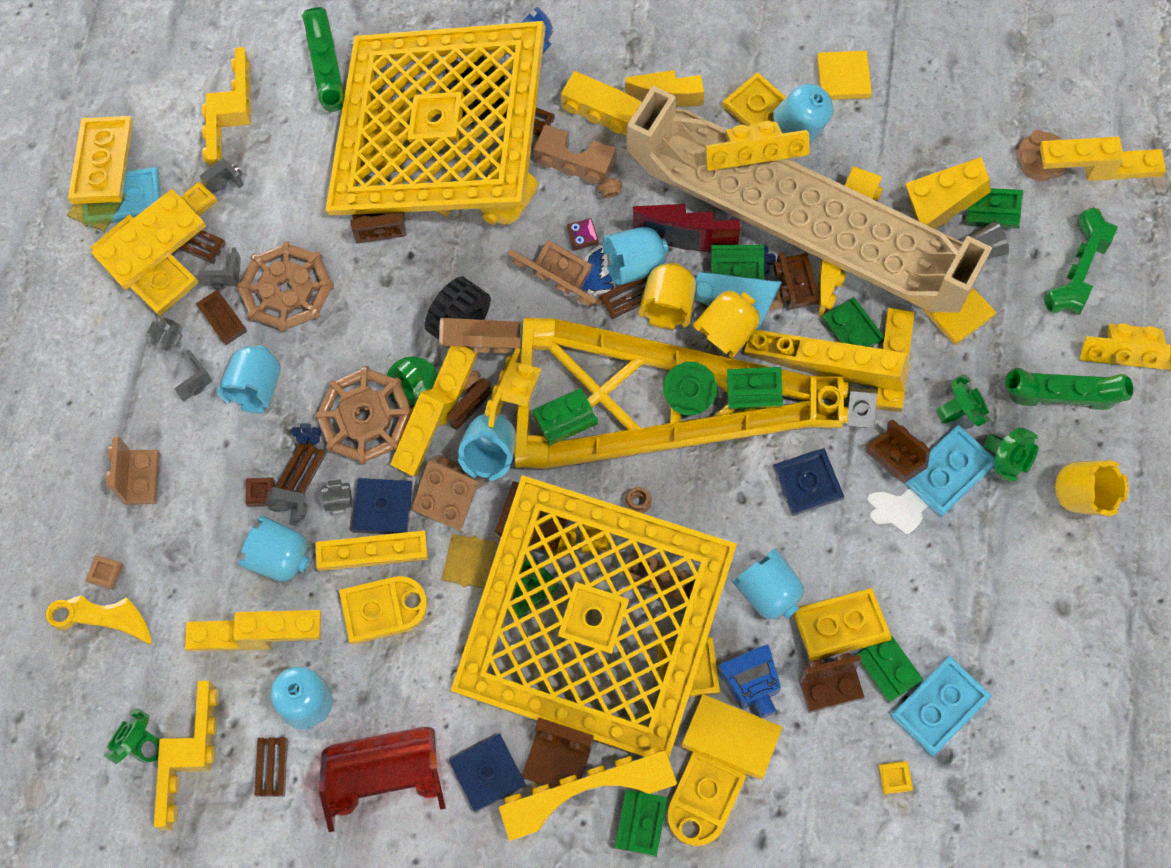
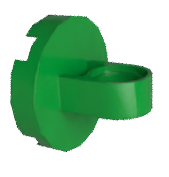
(416, 376)
(690, 388)
(967, 402)
(1013, 453)
(130, 738)

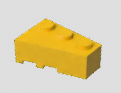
(948, 192)

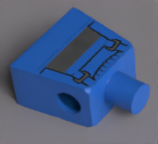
(752, 679)

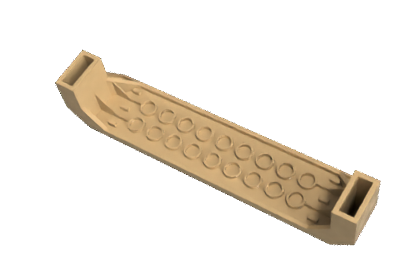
(808, 210)

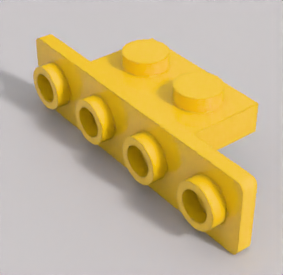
(756, 145)
(1129, 347)
(514, 385)

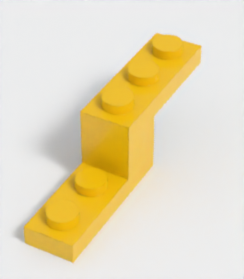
(227, 108)
(1102, 158)
(433, 408)
(253, 630)
(185, 756)

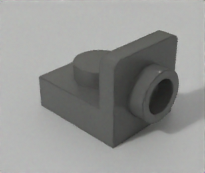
(219, 174)
(285, 500)

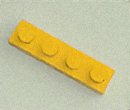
(896, 338)
(371, 550)

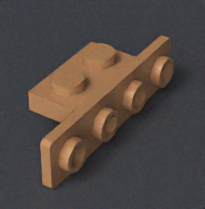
(562, 267)
(480, 334)

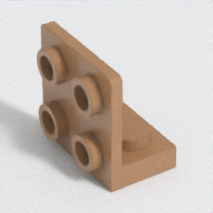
(133, 473)
(446, 492)

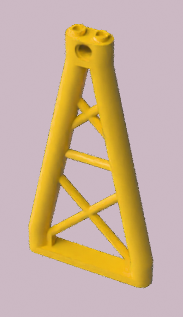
(551, 333)

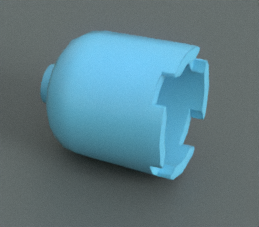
(805, 109)
(634, 254)
(250, 378)
(487, 450)
(275, 551)
(771, 586)
(309, 705)

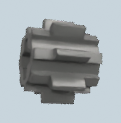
(165, 333)
(336, 496)

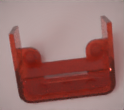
(379, 767)

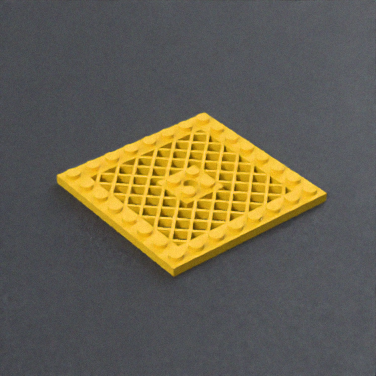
(503, 186)
(537, 496)

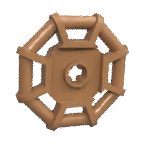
(281, 273)
(377, 421)

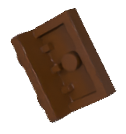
(797, 280)
(899, 452)

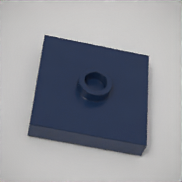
(808, 482)
(382, 506)
(487, 773)

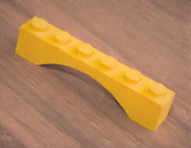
(529, 814)

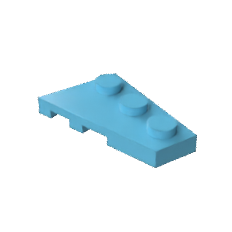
(712, 284)

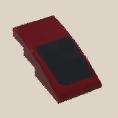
(686, 230)

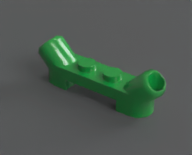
(324, 59)
(1076, 293)
(1095, 391)

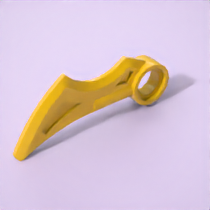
(118, 616)

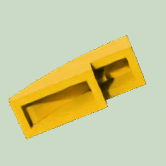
(688, 90)

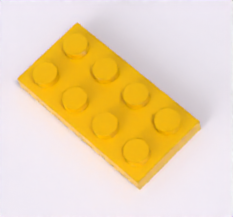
(101, 160)
(148, 239)
(162, 284)

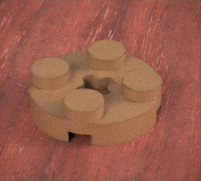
(1030, 159)

